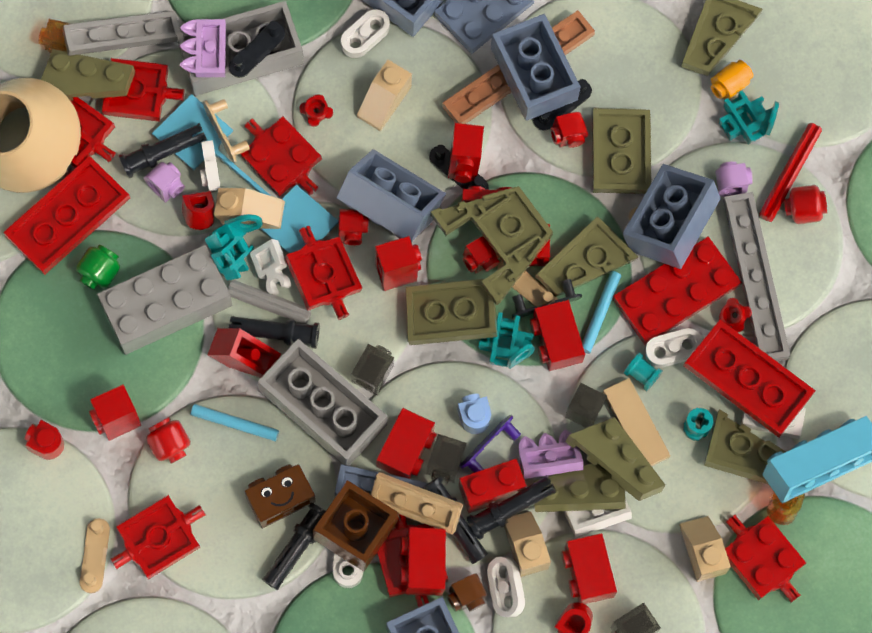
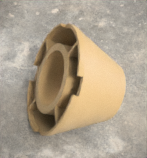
(50, 140)

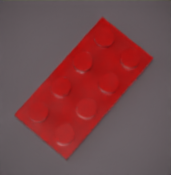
(66, 215)
(674, 294)
(749, 378)

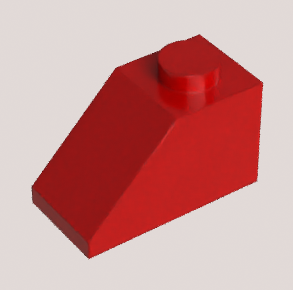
(242, 351)

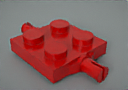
(145, 95)
(94, 131)
(281, 156)
(323, 273)
(158, 537)
(763, 558)
(392, 560)

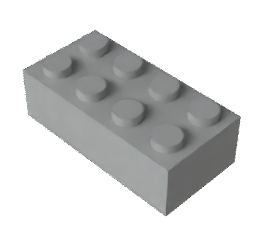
(242, 30)
(165, 299)
(322, 403)

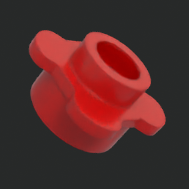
(317, 101)
(729, 309)

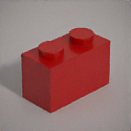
(465, 152)
(397, 263)
(558, 335)
(114, 413)
(406, 445)
(491, 485)
(424, 561)
(589, 569)

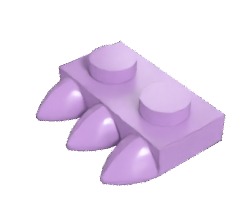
(207, 46)
(549, 456)

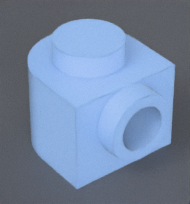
(474, 413)

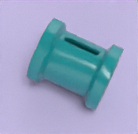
(643, 372)
(706, 422)

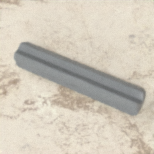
(269, 302)

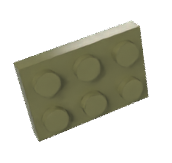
(621, 150)
(449, 312)

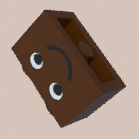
(279, 495)

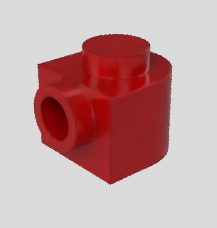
(569, 130)
(200, 215)
(352, 226)
(480, 256)
(44, 440)
(575, 619)

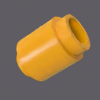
(731, 80)

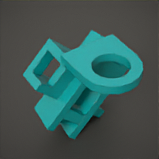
(742, 125)
(229, 235)
(508, 344)

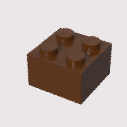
(355, 525)

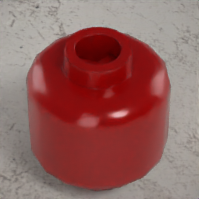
(806, 204)
(168, 440)

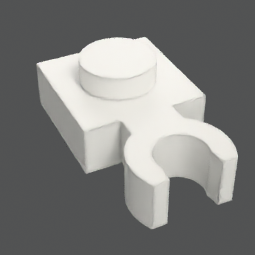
(210, 174)
(269, 264)

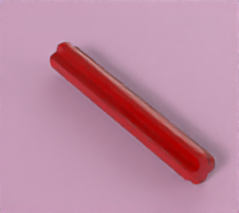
(790, 172)

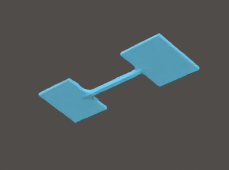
(299, 207)

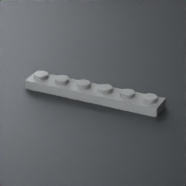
(756, 275)

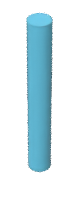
(600, 311)
(234, 422)

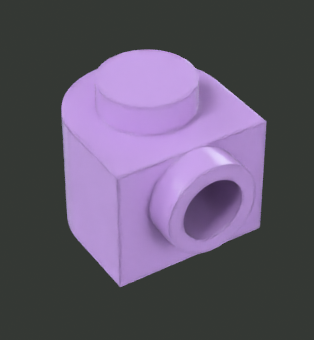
(733, 178)
(165, 181)

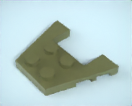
(510, 228)

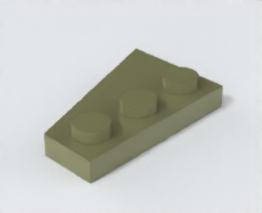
(717, 32)
(87, 75)
(586, 257)
(738, 450)
(617, 453)
(583, 491)

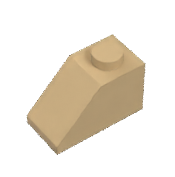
(385, 95)
(243, 201)
(527, 544)
(705, 548)

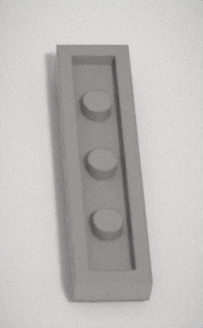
(121, 33)

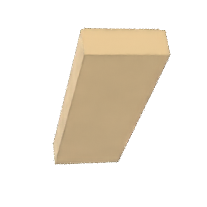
(636, 421)
(417, 503)

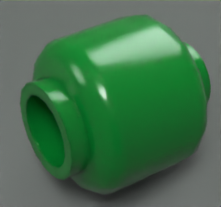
(98, 267)

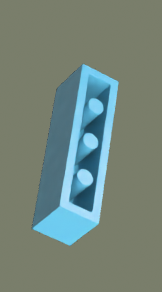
(820, 459)

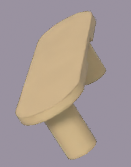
(234, 150)
(532, 290)
(94, 555)

